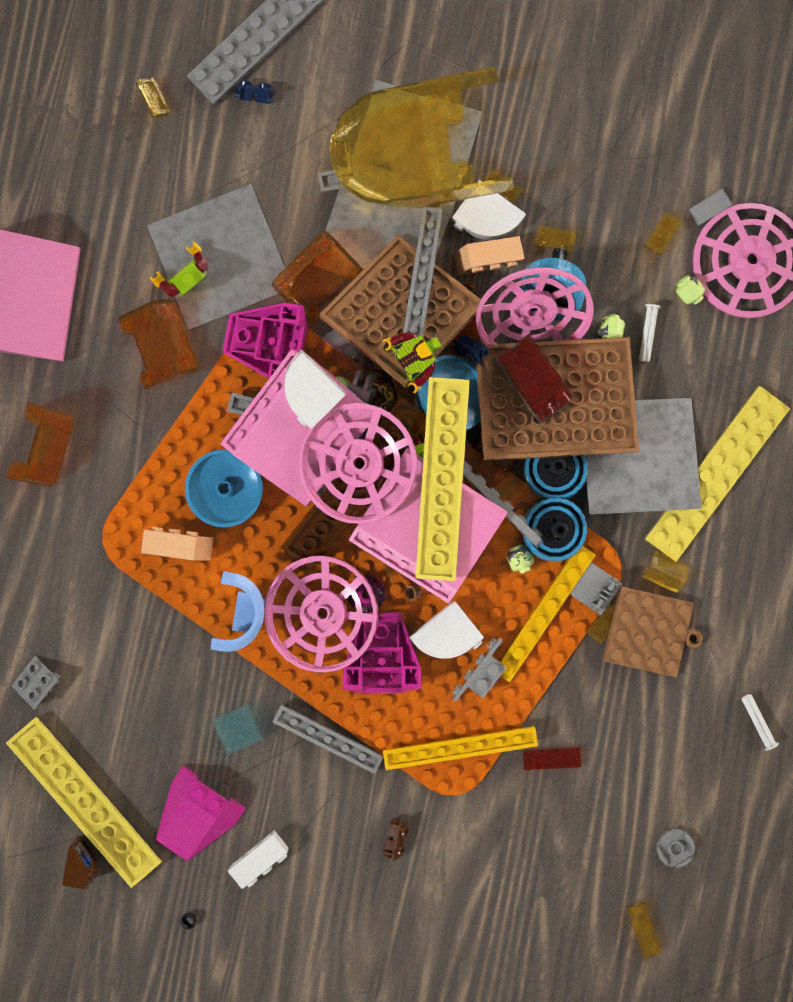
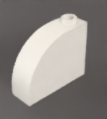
(487, 217)
(310, 390)
(447, 634)

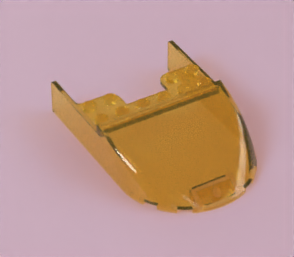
(397, 147)

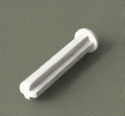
(648, 332)
(759, 722)

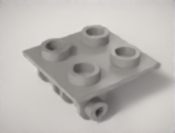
(596, 588)
(35, 682)

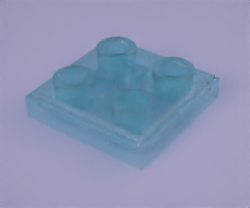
(237, 729)

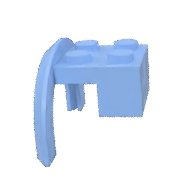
(247, 616)

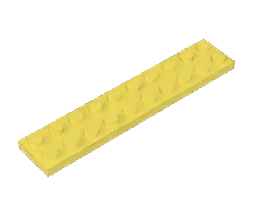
(720, 471)
(442, 479)
(84, 802)

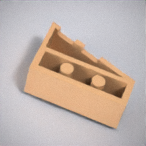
(488, 255)
(176, 544)

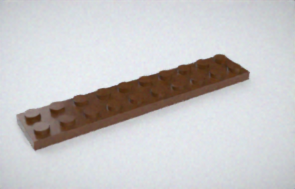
(318, 530)

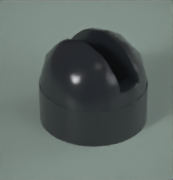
(191, 919)

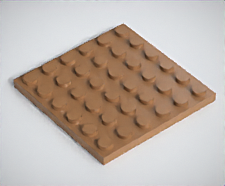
(377, 304)

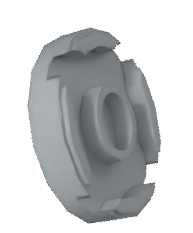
(675, 848)

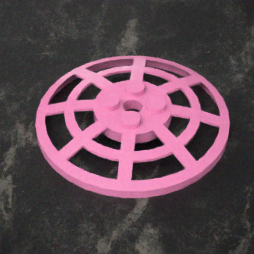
(739, 262)
(535, 298)
(346, 463)
(310, 614)

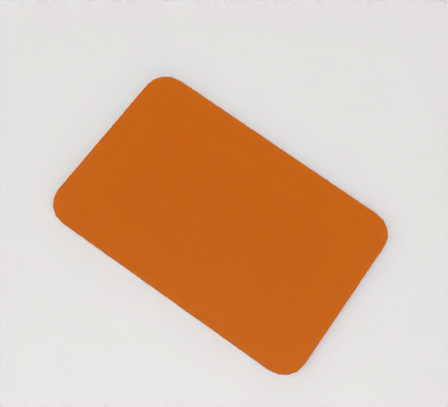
(490, 595)

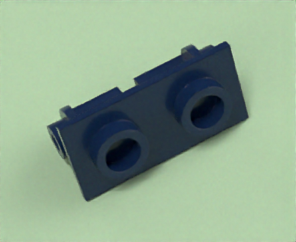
(262, 92)
(470, 348)

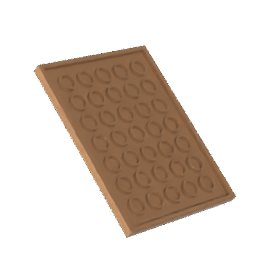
(594, 423)

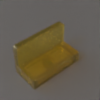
(666, 572)

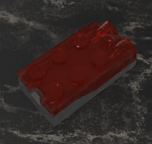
(534, 378)

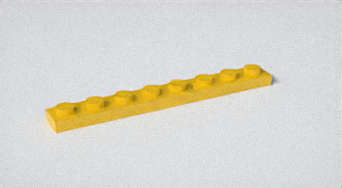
(545, 612)
(460, 748)

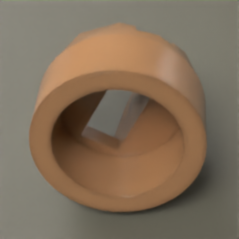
(413, 592)

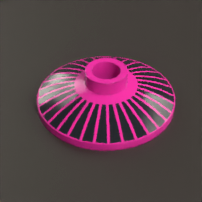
(378, 590)

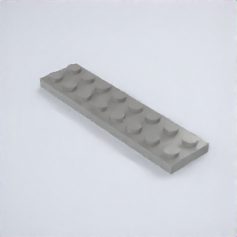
(249, 45)

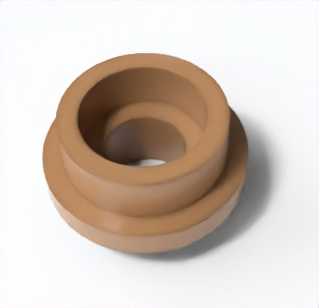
(698, 641)

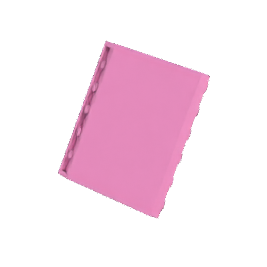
(36, 295)
(271, 436)
(396, 535)

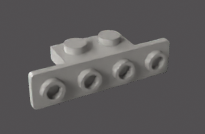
(484, 674)

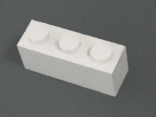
(258, 860)

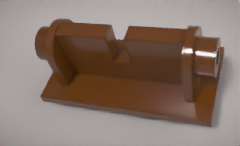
(394, 848)

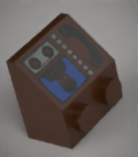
(79, 866)

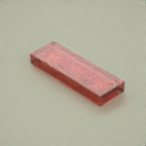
(551, 758)

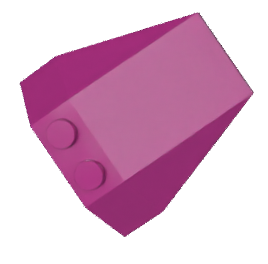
(265, 336)
(388, 662)
(195, 815)

